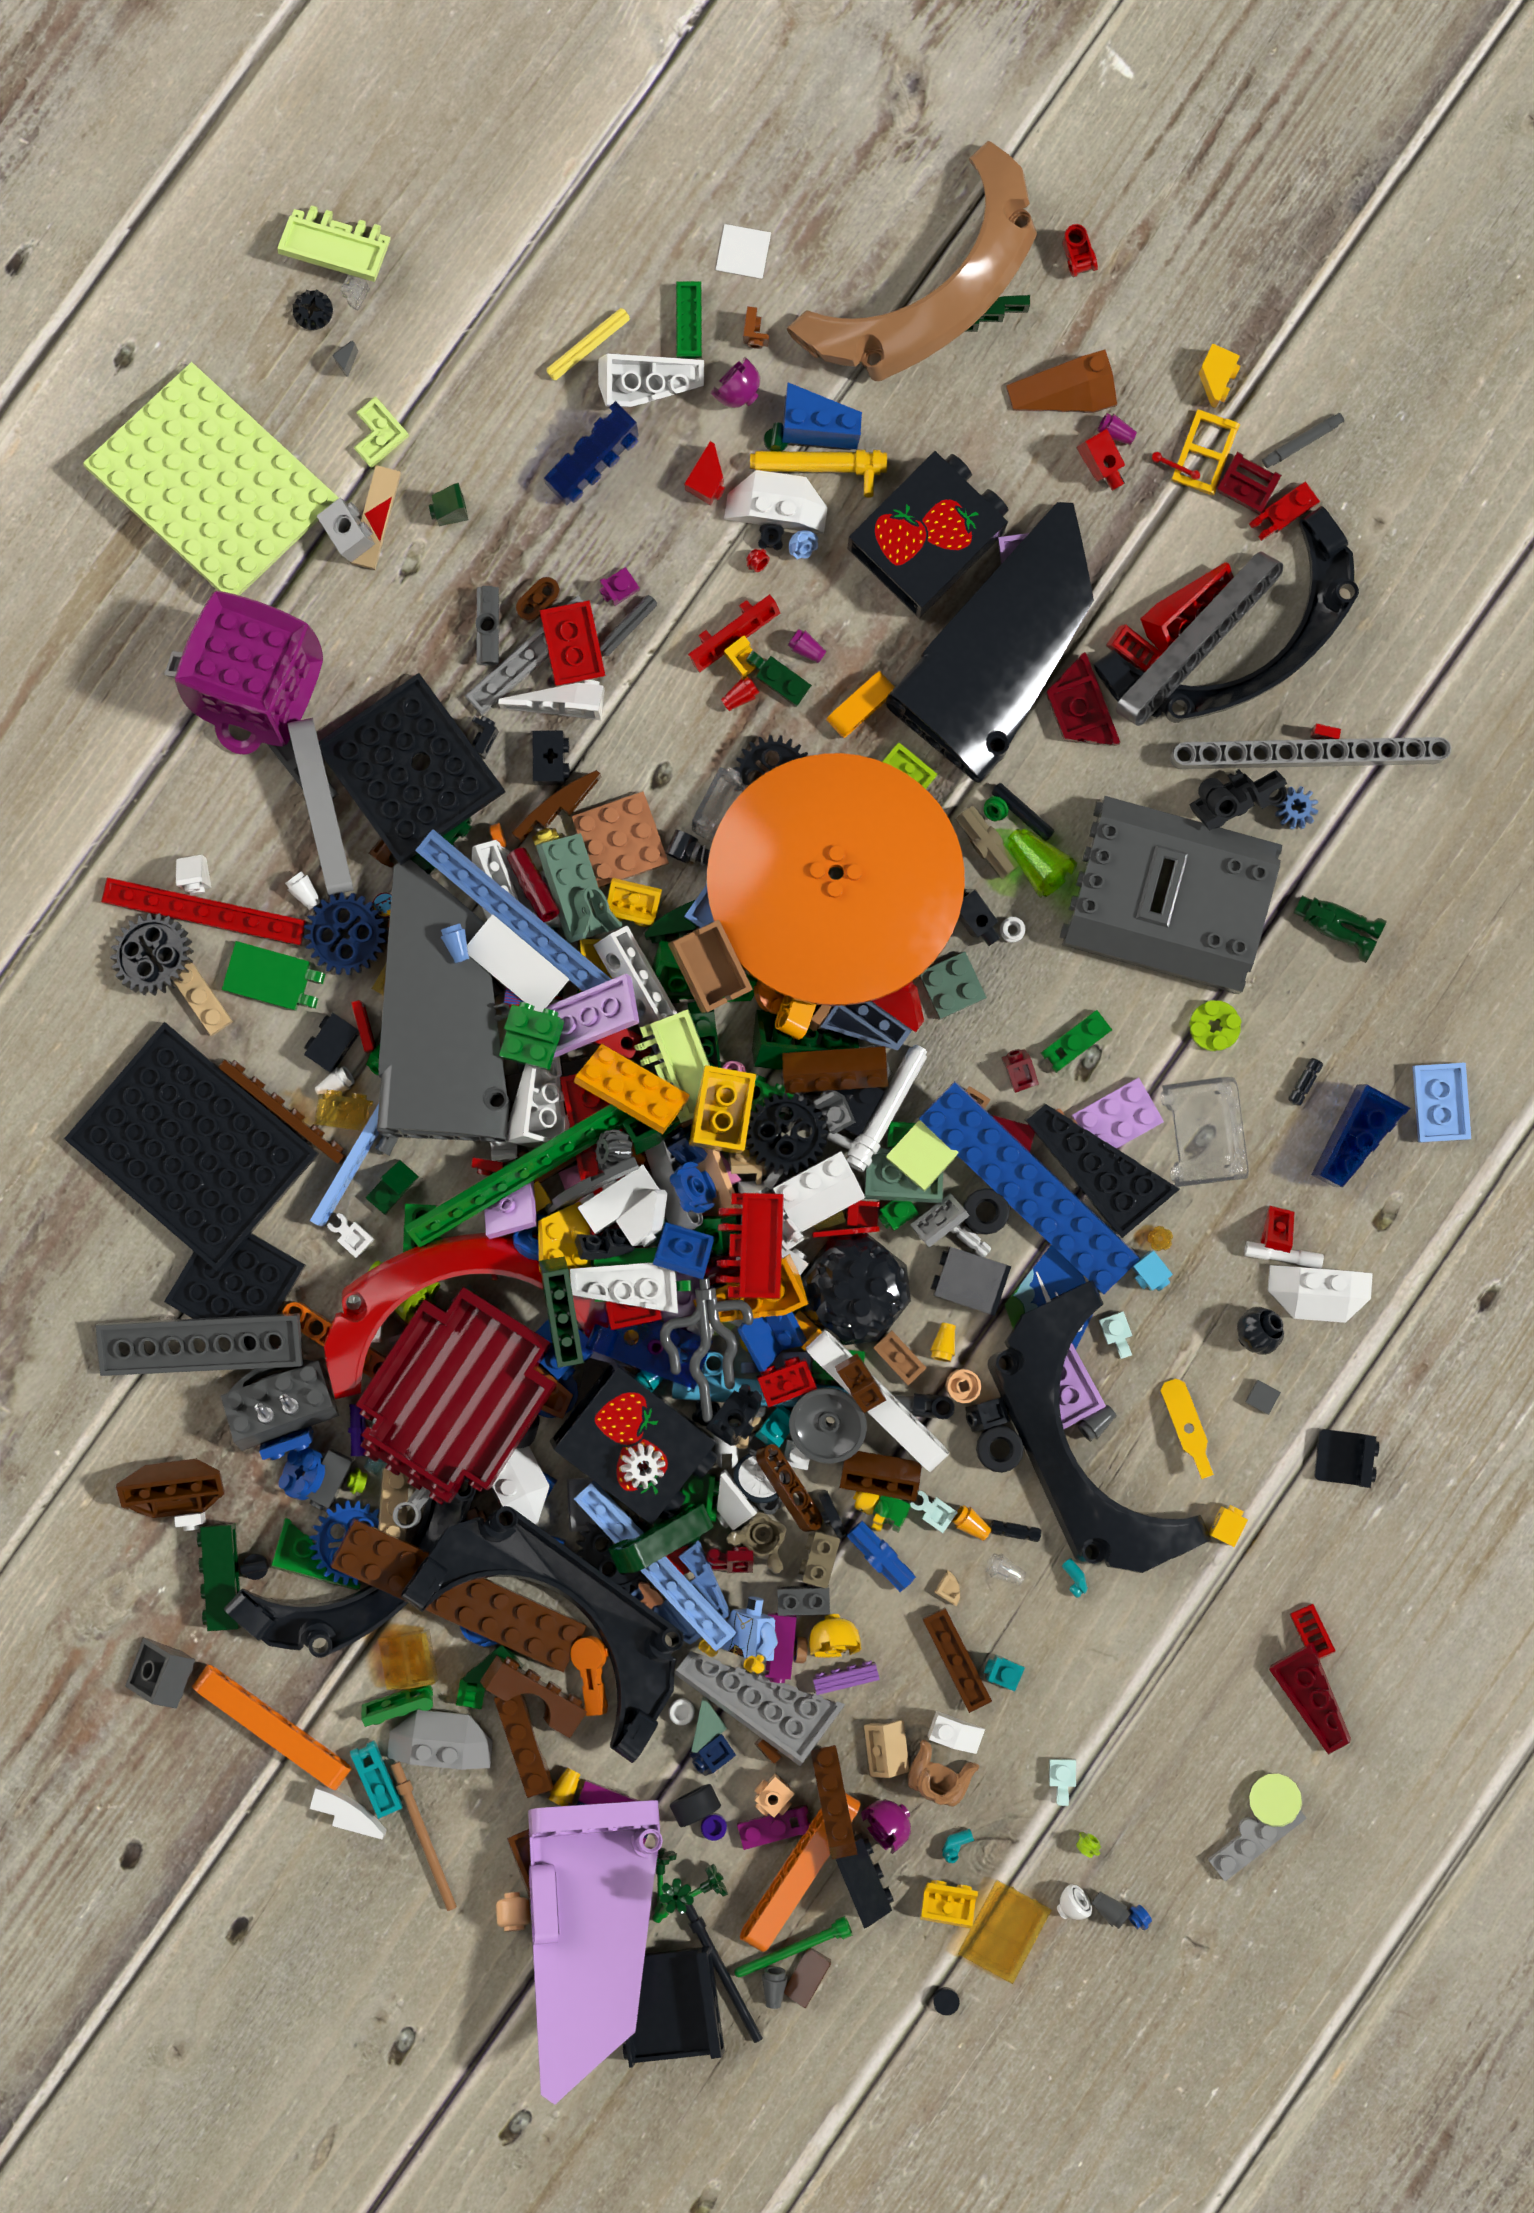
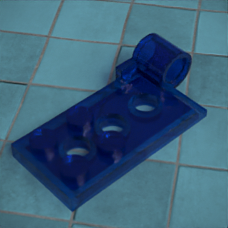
(612, 1344)

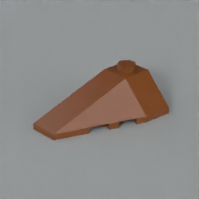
(1072, 386)

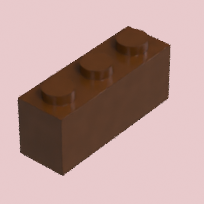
(881, 1475)

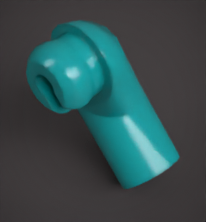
(1078, 1577)

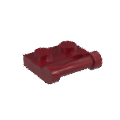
(1244, 489)

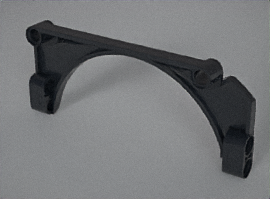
(1032, 1400)
(624, 1623)

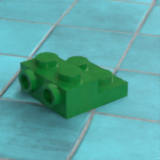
(531, 1035)

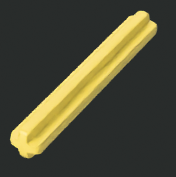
(588, 344)

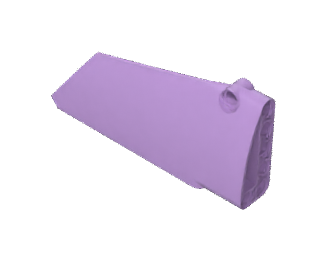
(588, 1931)

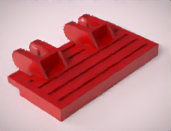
(757, 1245)

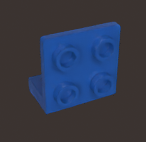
(770, 1336)

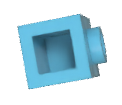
(1152, 1272)

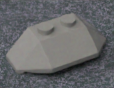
(440, 1741)

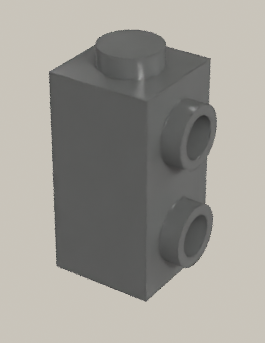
(336, 1470)

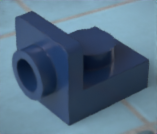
(680, 1147)
(712, 1756)

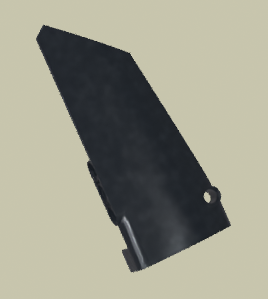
(999, 648)

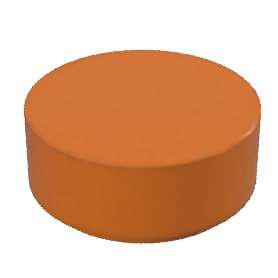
(497, 834)

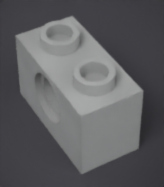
(335, 521)

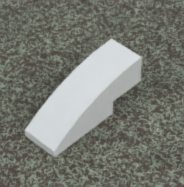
(347, 1812)

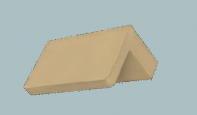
(886, 1749)

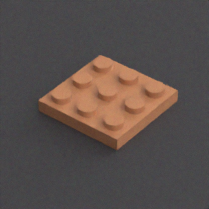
(621, 839)

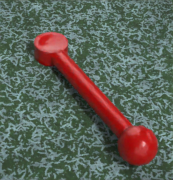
(1157, 457)

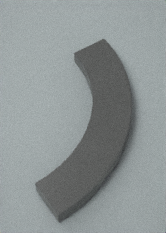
(590, 1184)

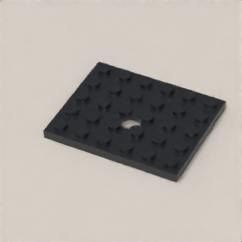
(375, 761)

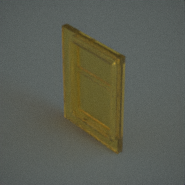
(1004, 1931)

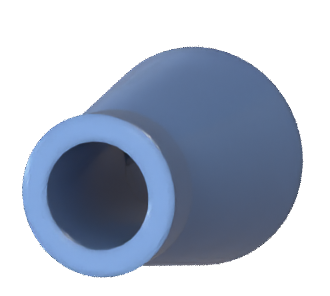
(455, 941)

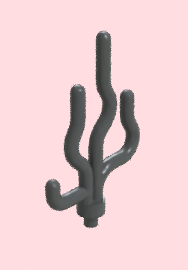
(706, 1310)

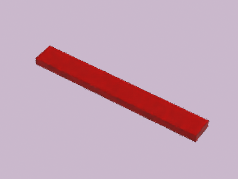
(204, 911)

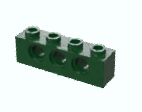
(561, 1311)

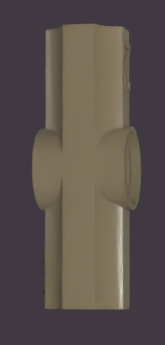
(987, 842)

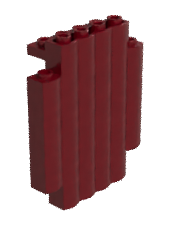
(455, 1396)

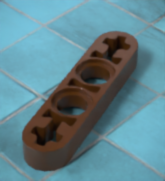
(810, 1517)

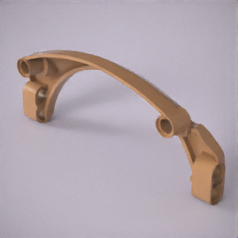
(913, 333)

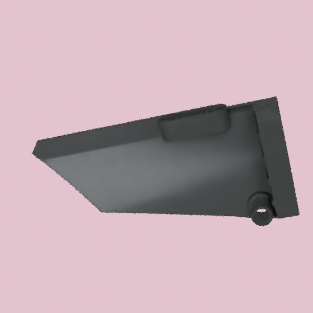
(437, 1023)

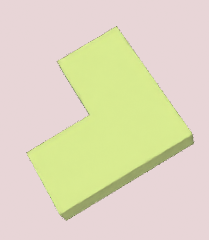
(385, 432)

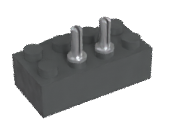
(278, 1403)

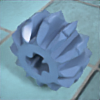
(1292, 815)

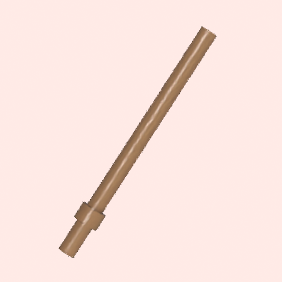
(405, 1789)

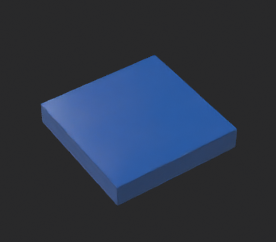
(683, 1250)

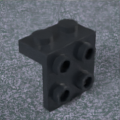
(1346, 1458)

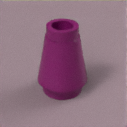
(1117, 428)
(806, 646)

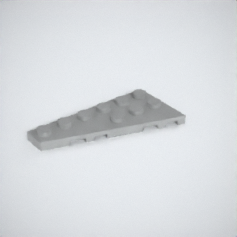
(774, 1711)

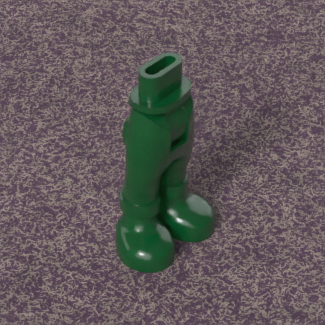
(1327, 920)

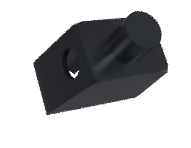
(972, 908)

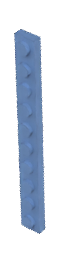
(510, 911)

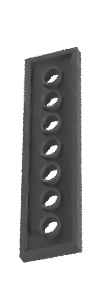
(209, 1330)

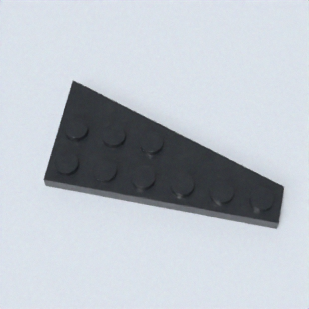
(1109, 1178)

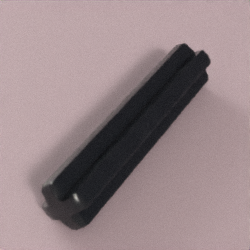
(1023, 812)

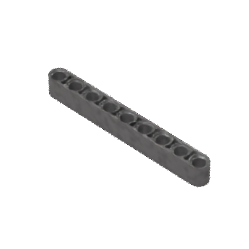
(1199, 638)

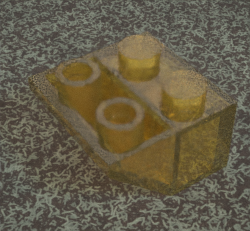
(408, 1660)

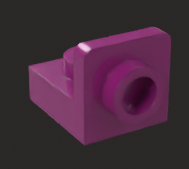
(618, 587)

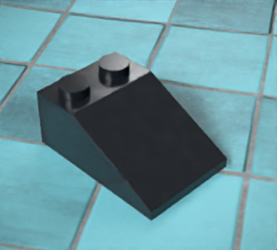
(861, 1103)

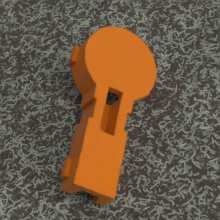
(589, 1657)

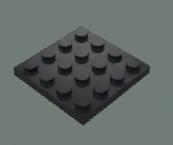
(248, 1285)

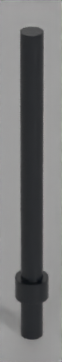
(698, 1926)

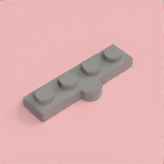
(1252, 1842)

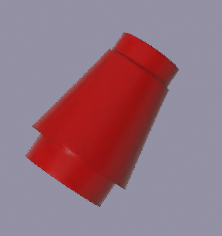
(740, 693)

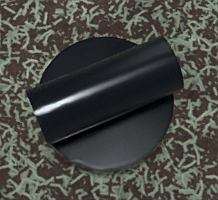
(255, 1567)

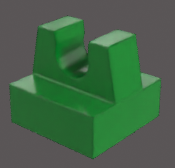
(470, 1695)

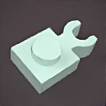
(936, 1513)

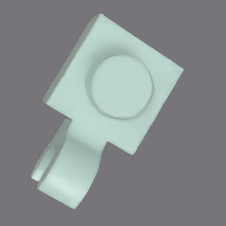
(1116, 1330)
(1063, 1775)

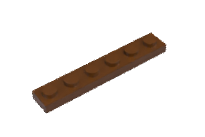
(275, 1104)

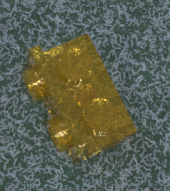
(341, 1111)

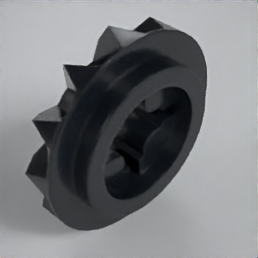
(318, 319)

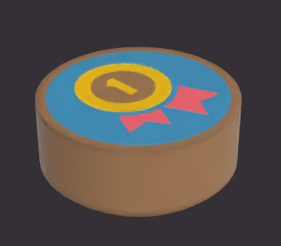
(800, 1649)

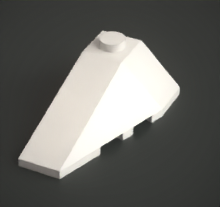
(643, 379)
(570, 700)
(538, 1107)

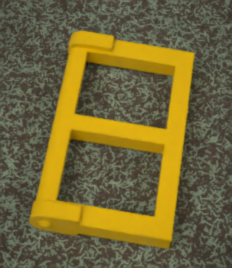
(1189, 446)

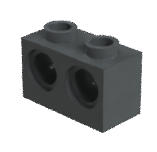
(803, 1600)

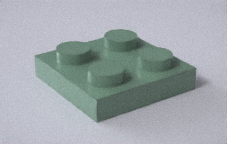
(952, 985)

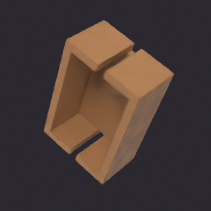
(710, 966)

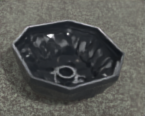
(855, 1289)

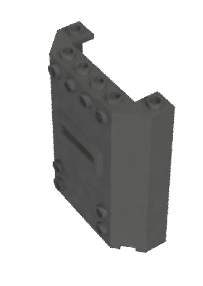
(1210, 906)

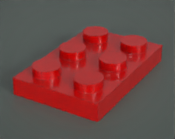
(572, 643)

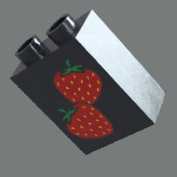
(929, 532)
(620, 1415)

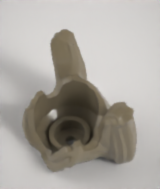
(764, 1545)

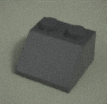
(160, 1673)

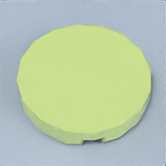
(1275, 1800)

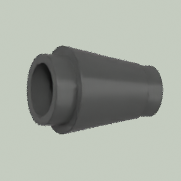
(1097, 1423)
(1111, 1909)
(774, 1986)

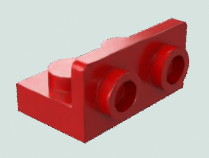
(786, 1381)

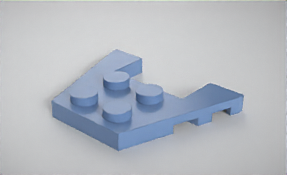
(706, 1585)

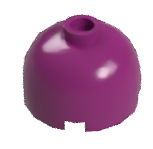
(738, 385)
(888, 1823)

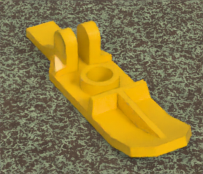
(1183, 1412)

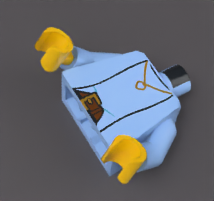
(753, 1638)

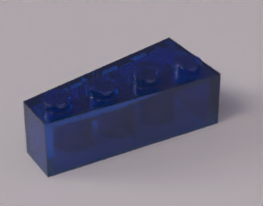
(592, 455)
(1357, 1134)

